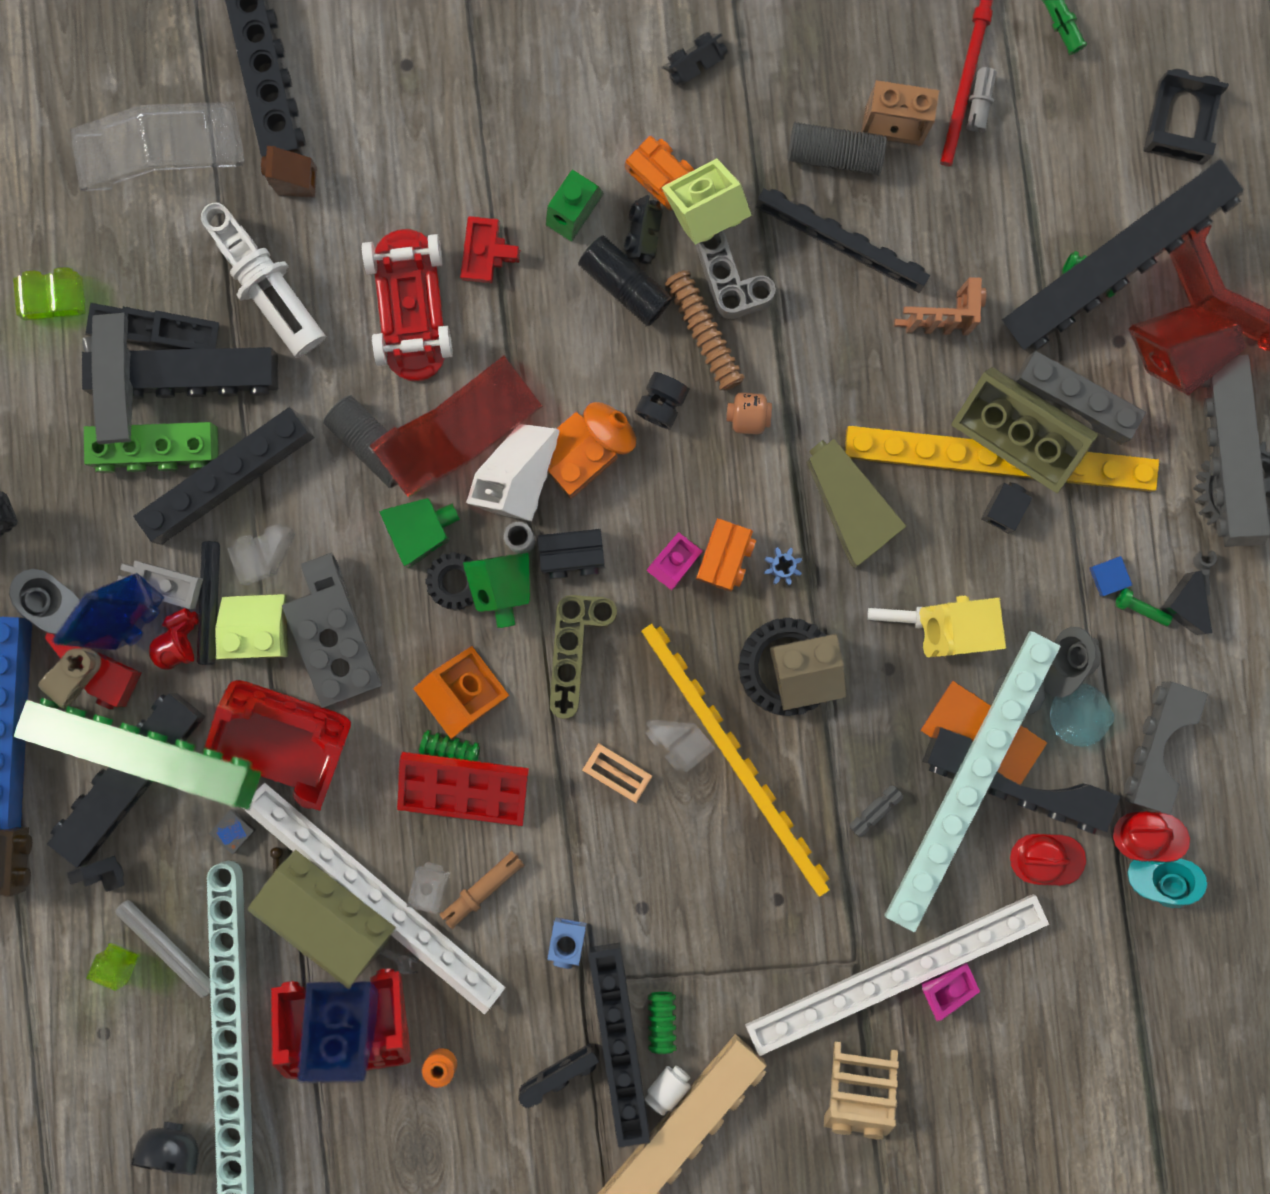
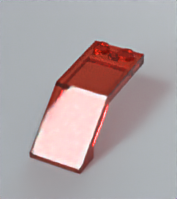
(1206, 289)
(457, 428)

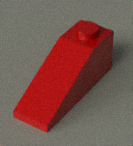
(112, 682)

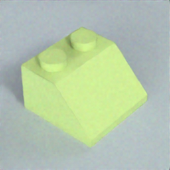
(707, 201)
(251, 627)

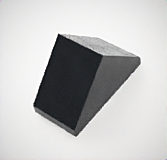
(1189, 604)

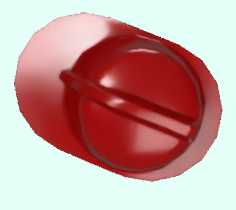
(1151, 837)
(1048, 859)

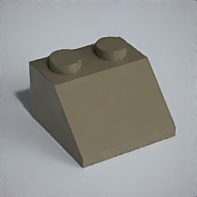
(809, 671)

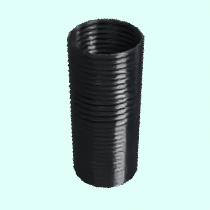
(616, 272)

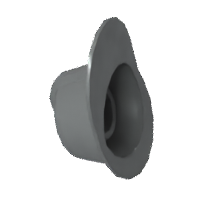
(42, 599)
(1073, 662)

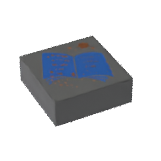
(232, 831)

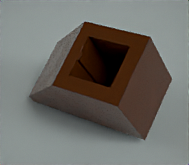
(289, 172)

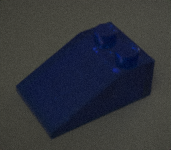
(111, 615)
(337, 1032)

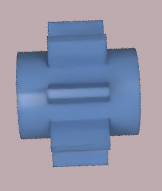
(785, 558)

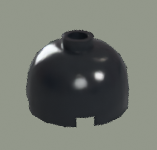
(167, 1150)

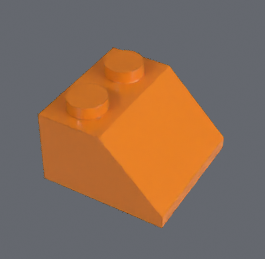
(577, 457)
(461, 691)

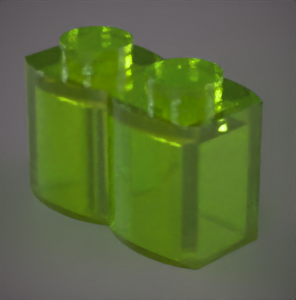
(49, 294)

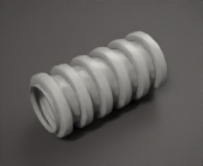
(511, 530)

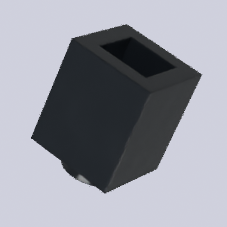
(1007, 507)

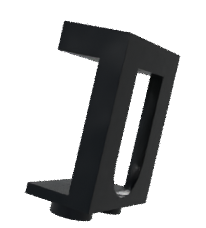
(1208, 92)

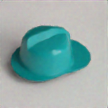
(1168, 883)

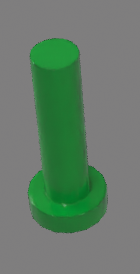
(1126, 600)

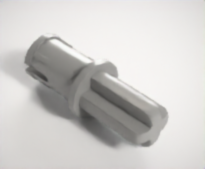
(981, 99)

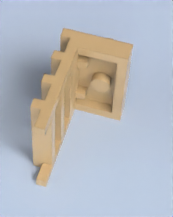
(859, 1112)

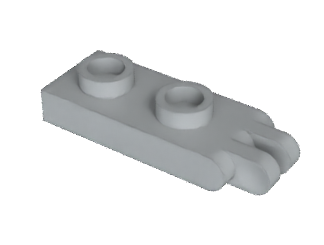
(173, 585)

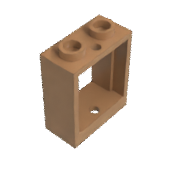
(912, 121)

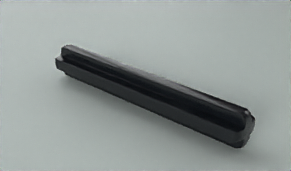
(208, 603)

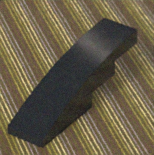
(161, 328)

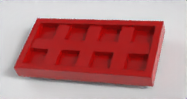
(462, 788)

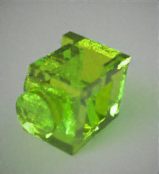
(112, 967)

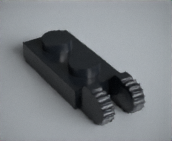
(557, 1075)

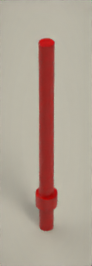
(981, 19)

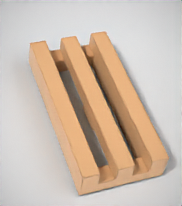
(640, 786)

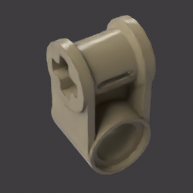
(66, 679)

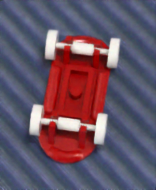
(408, 303)

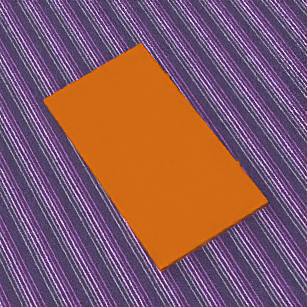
(964, 714)

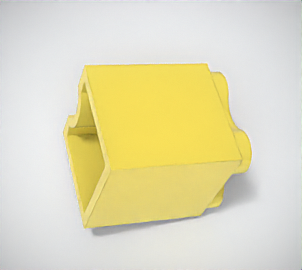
(962, 627)

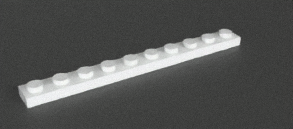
(411, 928)
(896, 974)

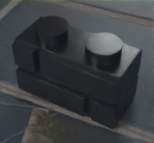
(571, 552)

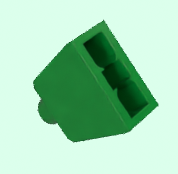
(573, 203)
(418, 528)
(499, 585)

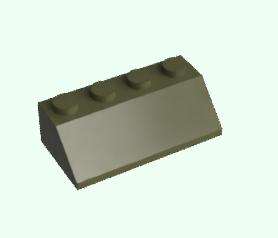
(1024, 429)
(321, 918)

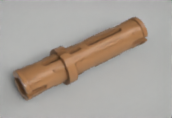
(482, 889)

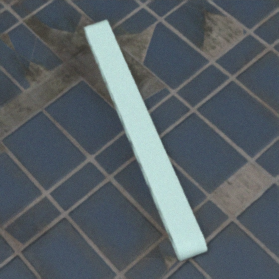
(237, 1021)

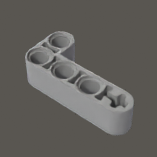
(732, 285)

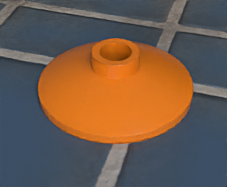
(609, 428)

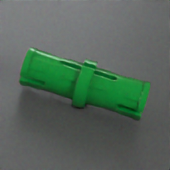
(1065, 24)

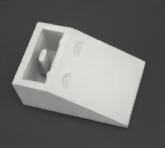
(515, 473)

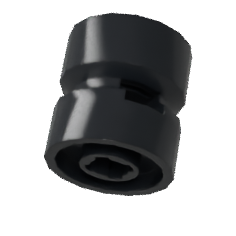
(663, 389)

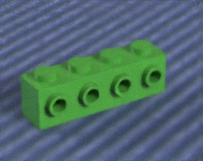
(154, 446)

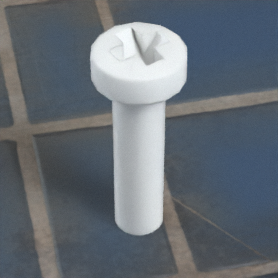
(895, 616)

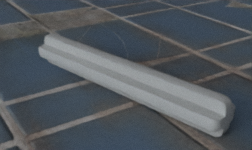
(164, 948)

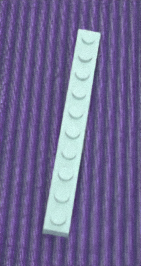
(972, 781)

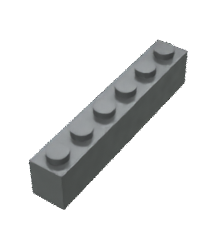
(1236, 455)

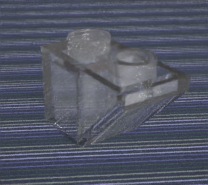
(260, 556)
(682, 740)

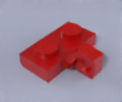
(485, 250)

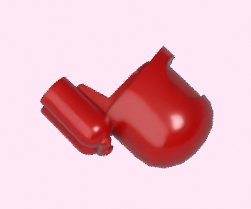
(173, 646)

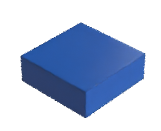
(1110, 576)

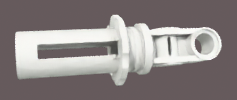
(258, 272)

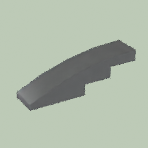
(111, 378)

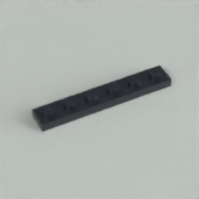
(853, 245)

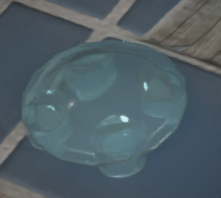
(1082, 716)

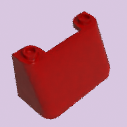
(281, 738)
(391, 1032)

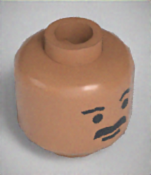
(749, 413)

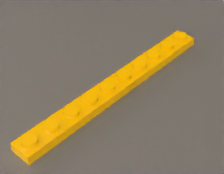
(970, 456)
(743, 768)

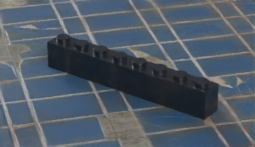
(1125, 254)

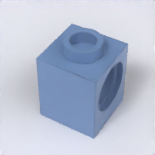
(571, 929)

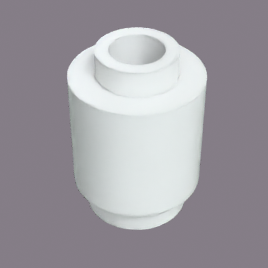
(668, 1089)

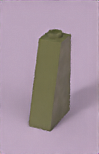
(853, 504)

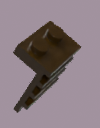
(14, 852)

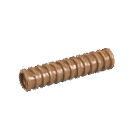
(704, 330)

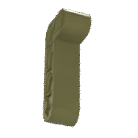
(575, 656)

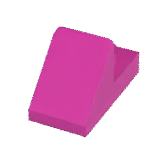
(674, 561)
(950, 990)

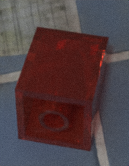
(1187, 346)

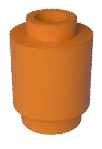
(444, 1059)

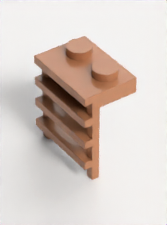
(965, 316)

